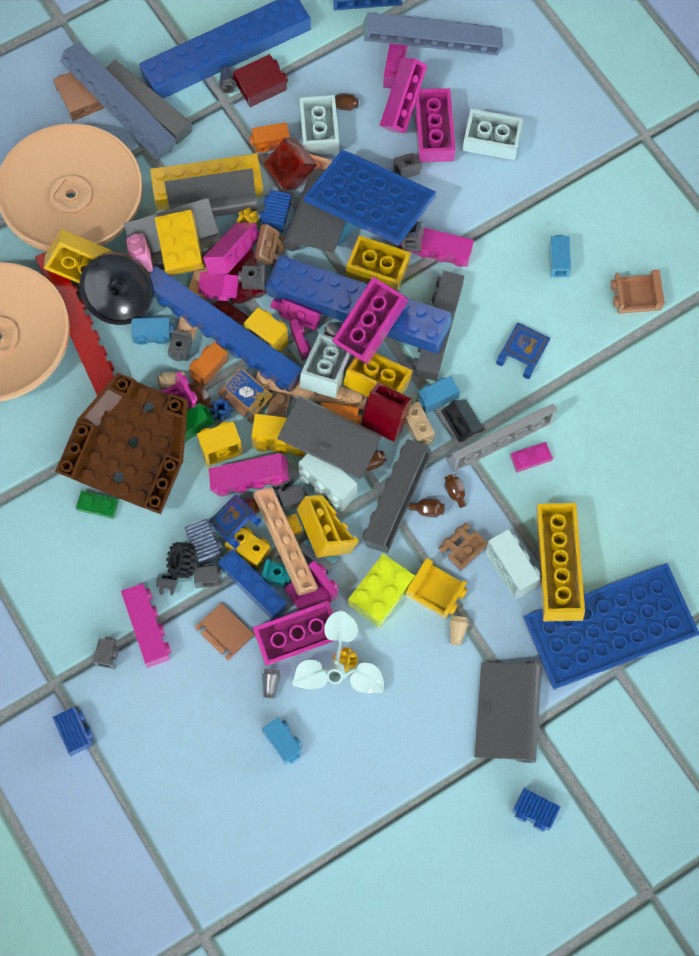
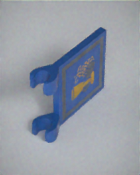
(525, 346)
(232, 518)

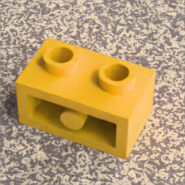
(251, 548)

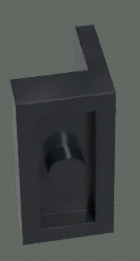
(461, 419)

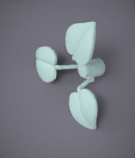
(311, 675)

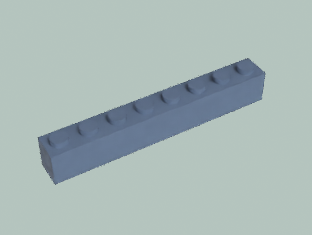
(432, 34)
(118, 100)

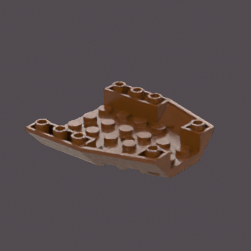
(102, 448)

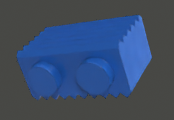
(276, 209)
(73, 731)
(536, 810)

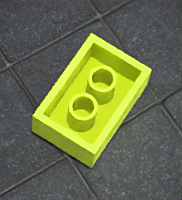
(381, 590)

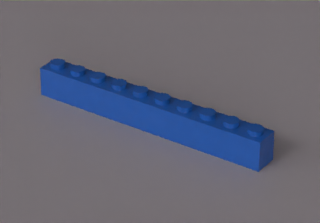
(224, 331)

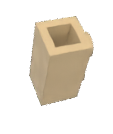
(418, 425)

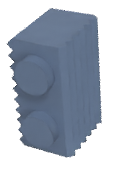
(201, 536)

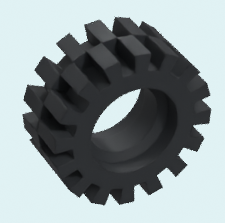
(181, 560)

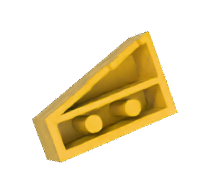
(324, 529)

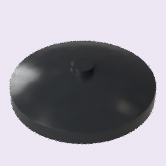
(116, 288)

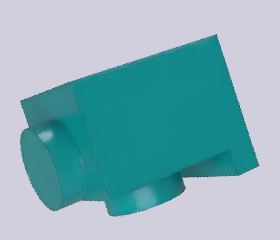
(272, 579)

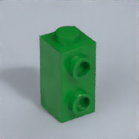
(197, 420)

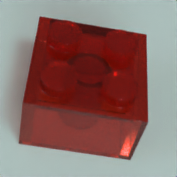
(290, 164)

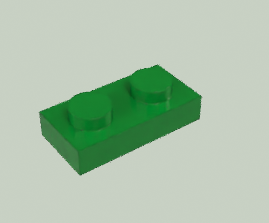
(97, 504)

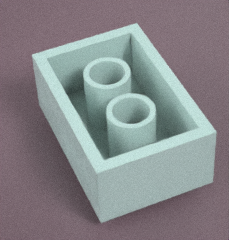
(319, 124)
(492, 134)
(325, 367)
(328, 481)
(512, 564)

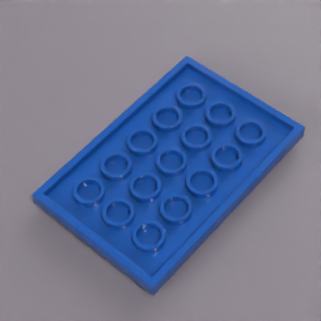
(370, 197)

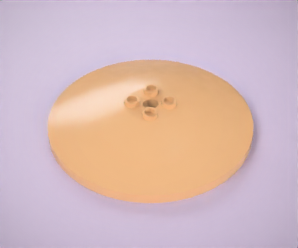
(67, 161)
(32, 328)

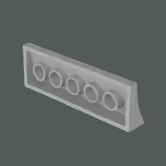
(501, 438)

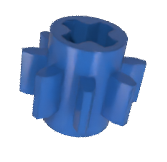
(221, 415)

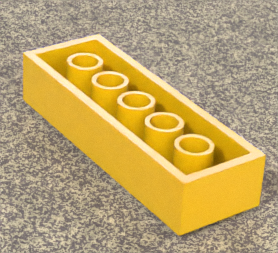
(202, 168)
(560, 562)

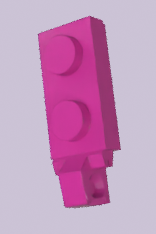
(293, 310)

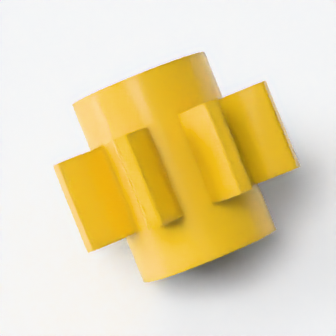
(248, 216)
(347, 658)

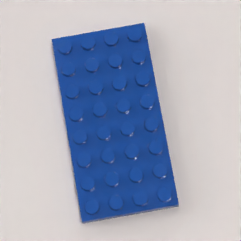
(617, 627)

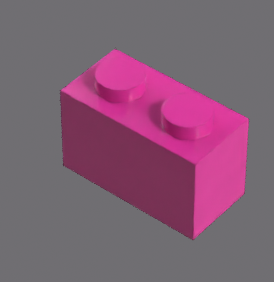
(218, 285)

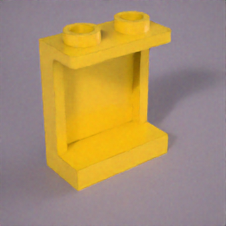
(436, 589)

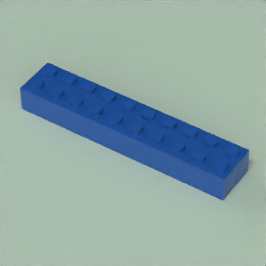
(225, 46)
(337, 295)

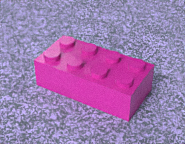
(434, 125)
(370, 320)
(293, 633)

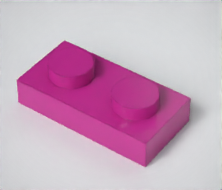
(302, 345)
(531, 457)

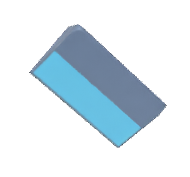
(309, 554)

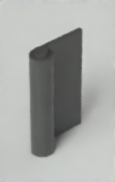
(226, 191)
(205, 224)
(312, 225)
(329, 437)
(508, 711)

